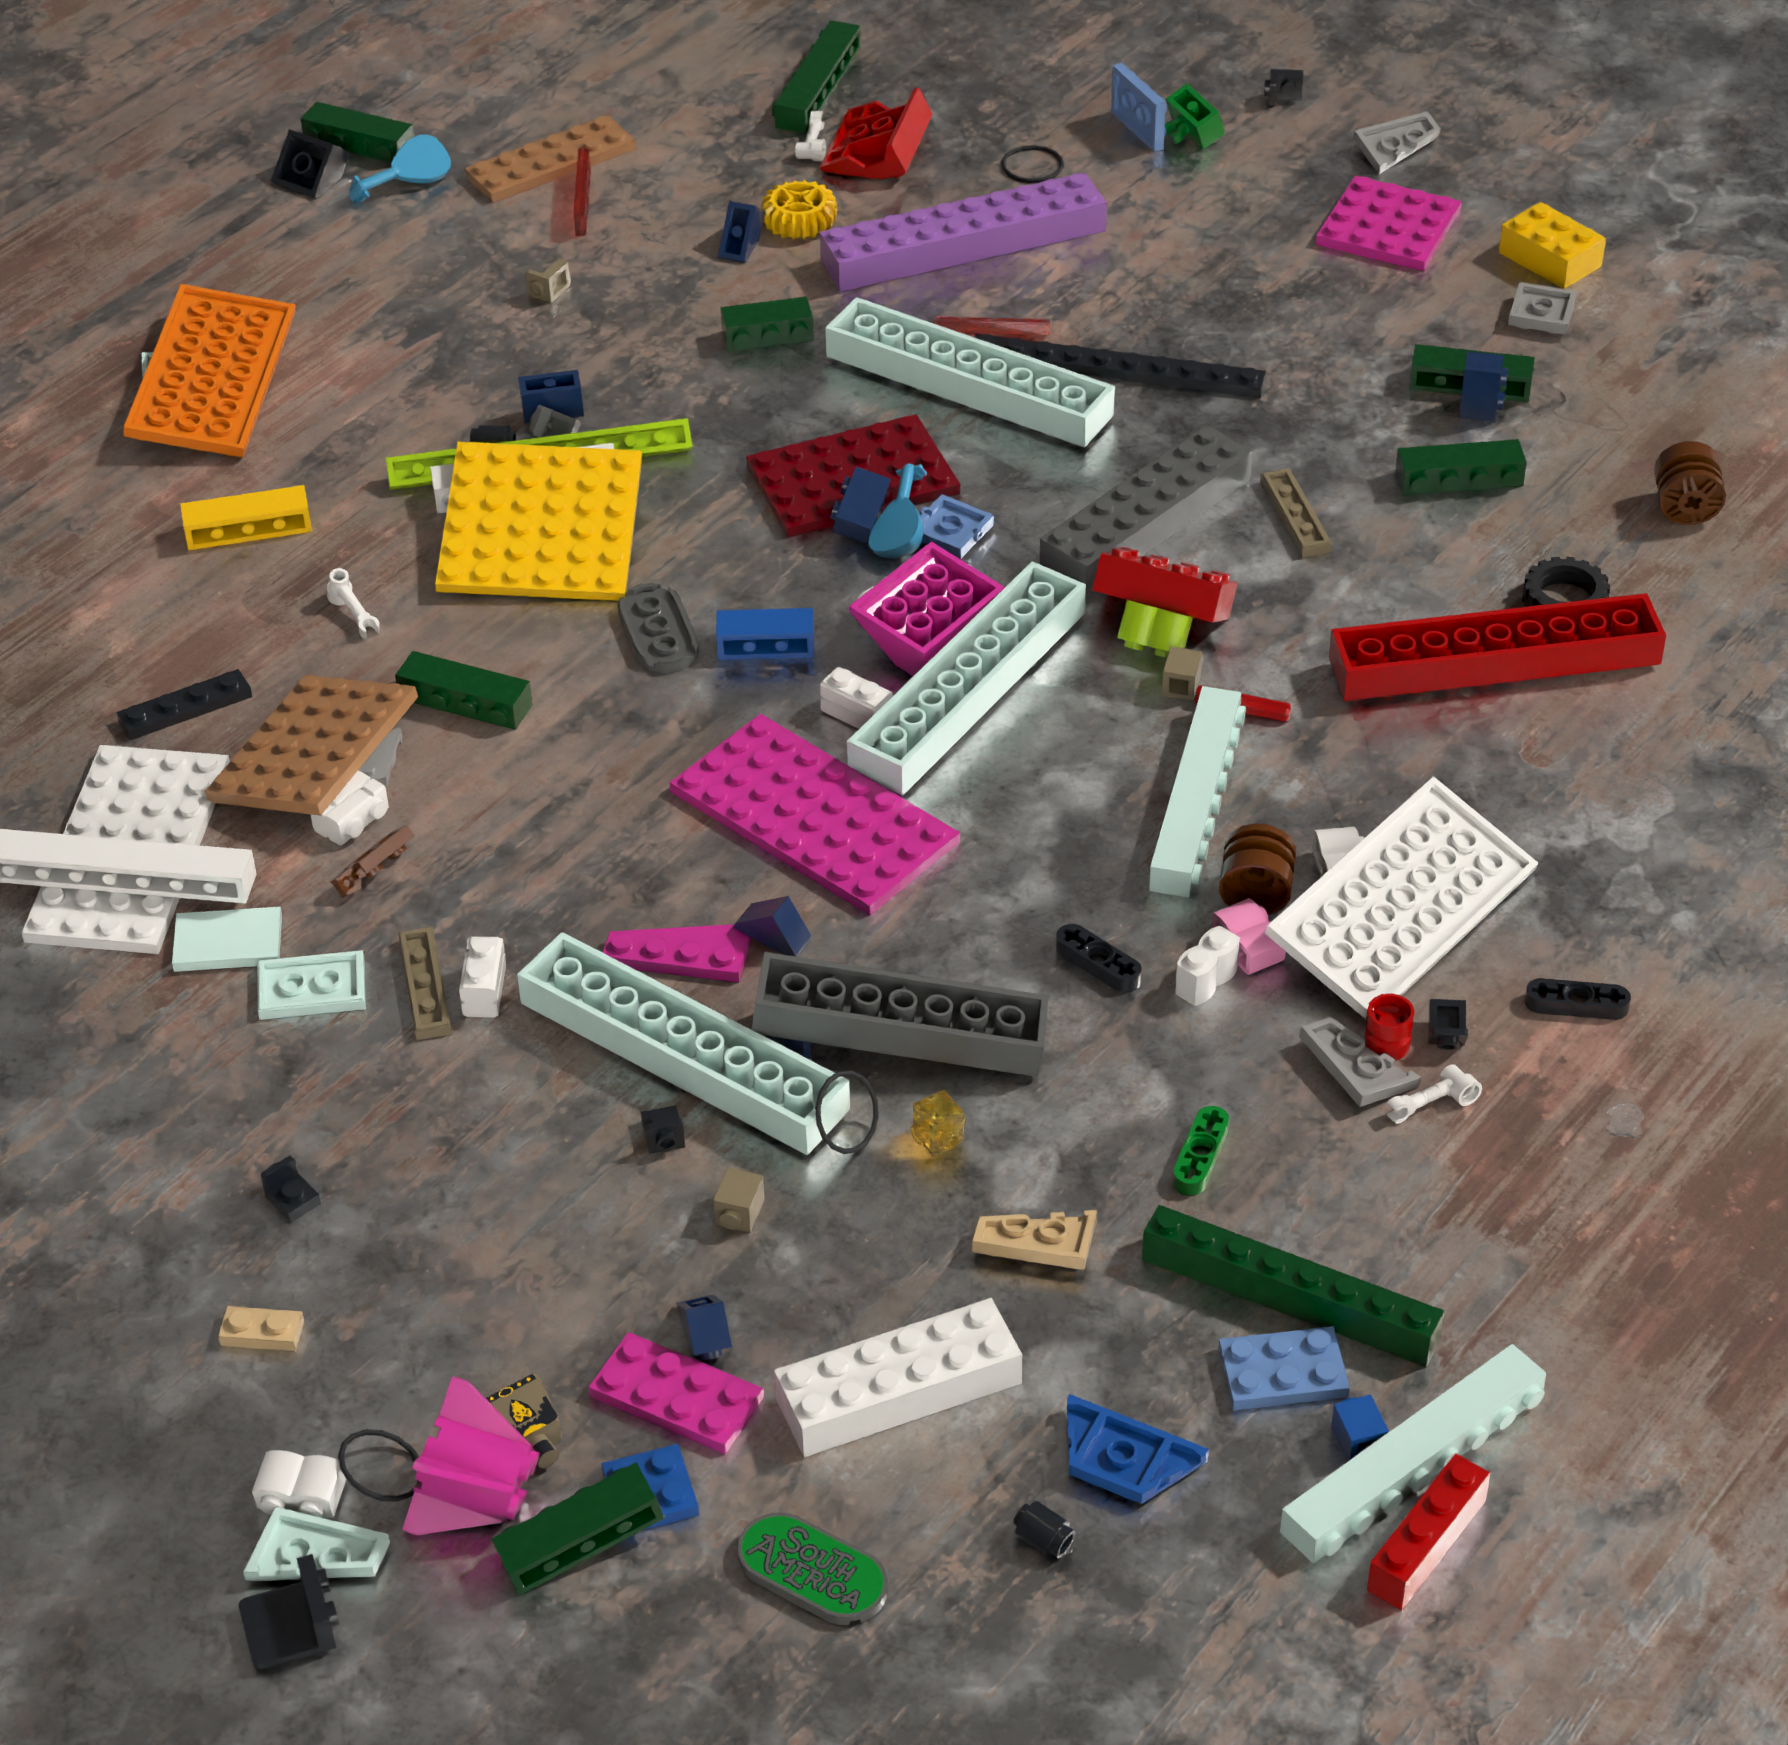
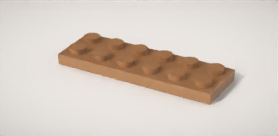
(548, 158)

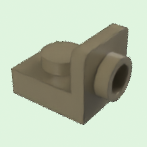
(550, 283)

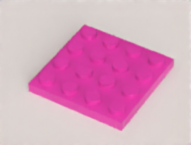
(1389, 223)

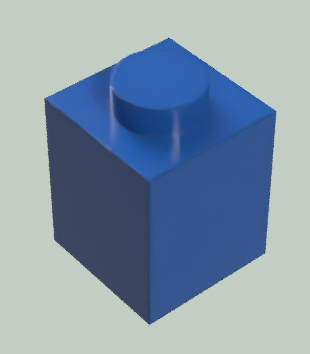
(1357, 1425)

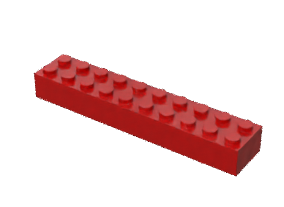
(1496, 646)

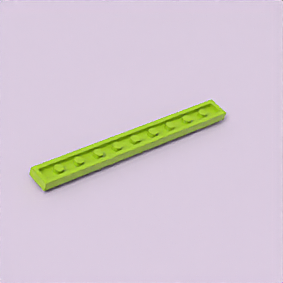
(650, 438)

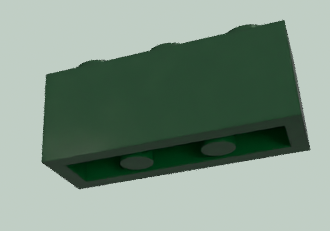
(767, 323)

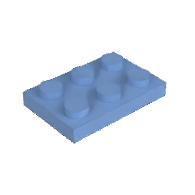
(1138, 107)
(1283, 1368)

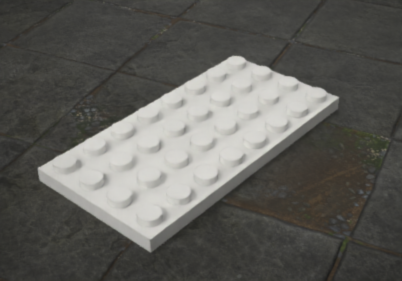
(128, 797)
(1401, 897)

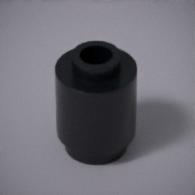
(492, 434)
(1043, 1529)

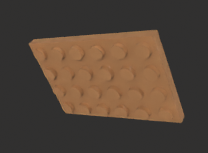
(311, 745)

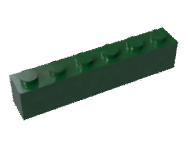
(817, 76)

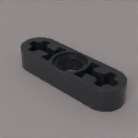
(1105, 970)
(1603, 992)

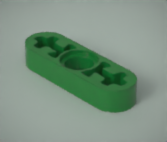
(1203, 1163)

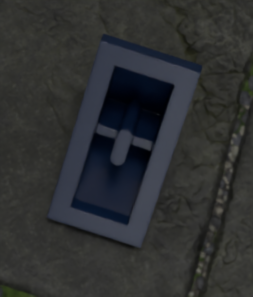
(775, 925)

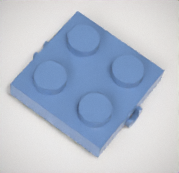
(954, 525)

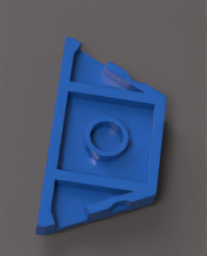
(1125, 1452)

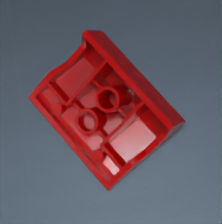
(878, 139)

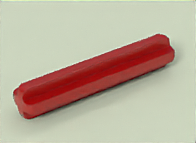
(1260, 706)

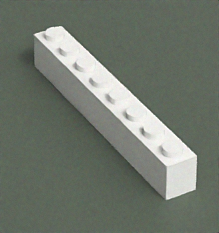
(126, 866)

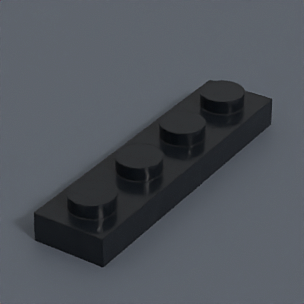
(184, 704)

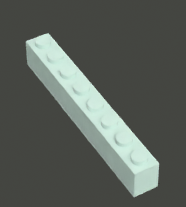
(1196, 792)
(1412, 1454)

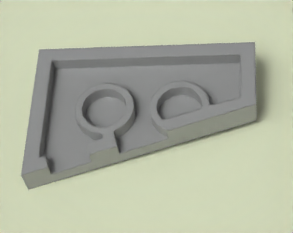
(1395, 140)
(1355, 1066)

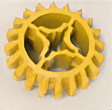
(799, 209)

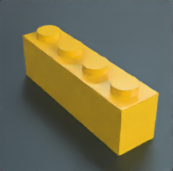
(246, 517)

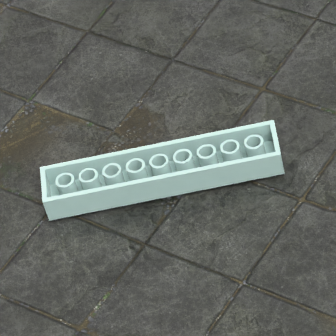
(970, 371)
(966, 678)
(683, 1042)

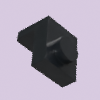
(1447, 1023)

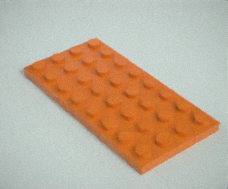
(210, 371)

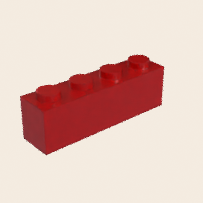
(1428, 1531)

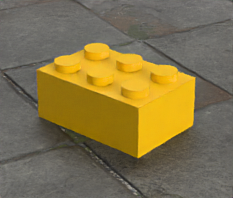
(1552, 245)

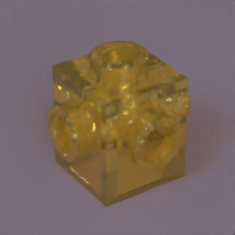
(938, 1123)

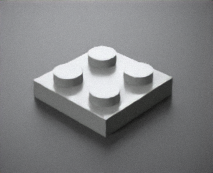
(1542, 308)

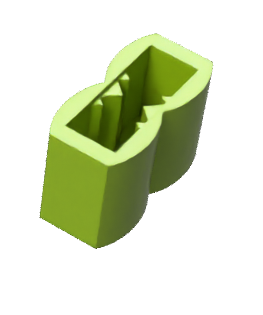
(1153, 628)

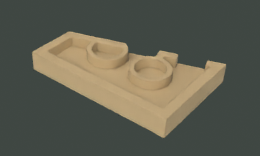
(1046, 1241)

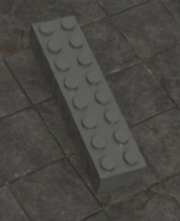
(1149, 504)
(900, 1014)

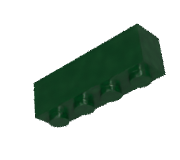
(356, 131)
(1443, 371)
(1460, 467)
(466, 690)
(578, 1528)

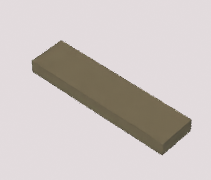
(1296, 513)
(424, 983)

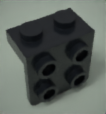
(290, 1619)

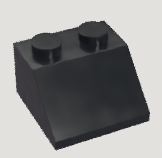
(309, 164)

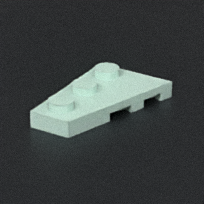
(334, 1545)

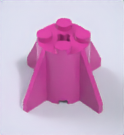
(471, 1468)

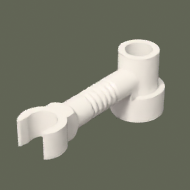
(812, 147)
(340, 593)
(1453, 1082)

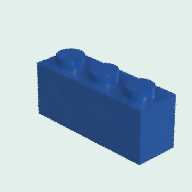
(765, 634)

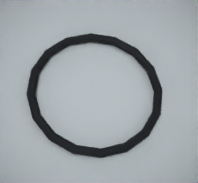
(1003, 162)
(818, 1112)
(359, 1487)

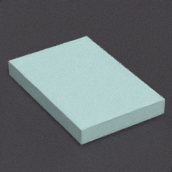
(226, 938)
(311, 985)

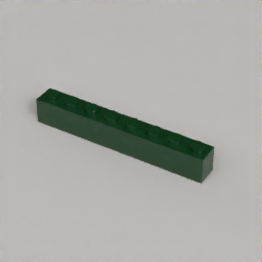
(1292, 1285)

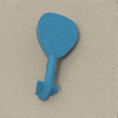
(417, 161)
(900, 525)

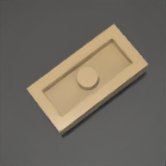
(261, 1328)

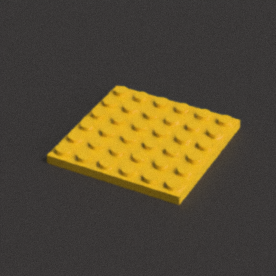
(539, 521)

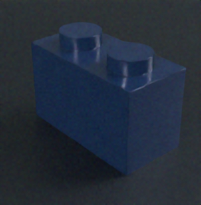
(1481, 386)
(552, 390)
(861, 504)

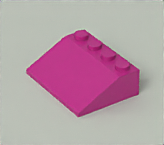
(923, 606)

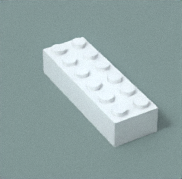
(898, 1377)

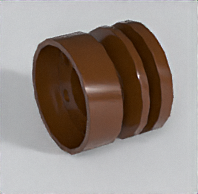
(1689, 483)
(1258, 867)

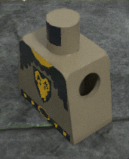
(532, 1415)

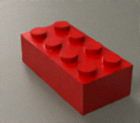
(1165, 586)

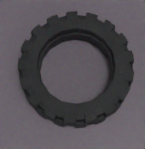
(1565, 572)

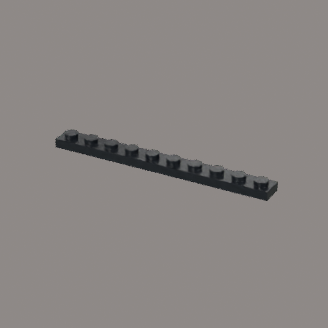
(1139, 367)

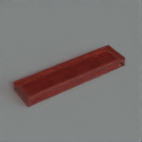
(582, 192)
(995, 325)

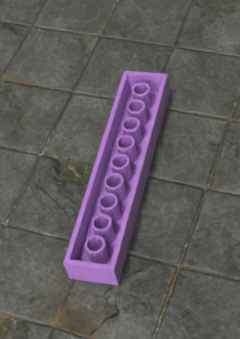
(962, 231)

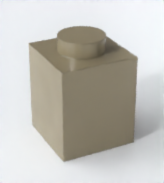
(1182, 673)
(738, 1200)

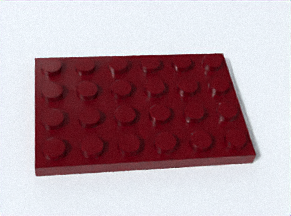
(807, 476)

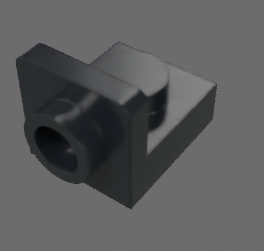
(1284, 85)
(663, 1129)
(288, 1189)

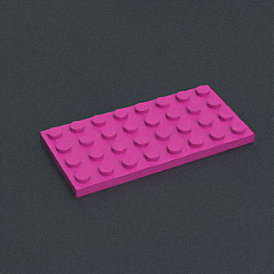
(815, 813)

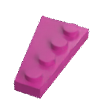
(696, 951)

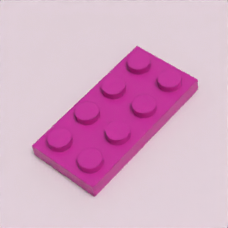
(676, 1392)

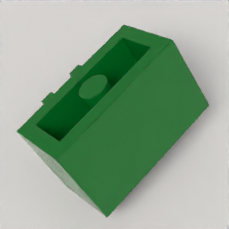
(1193, 117)

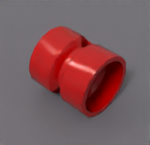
(1389, 1025)

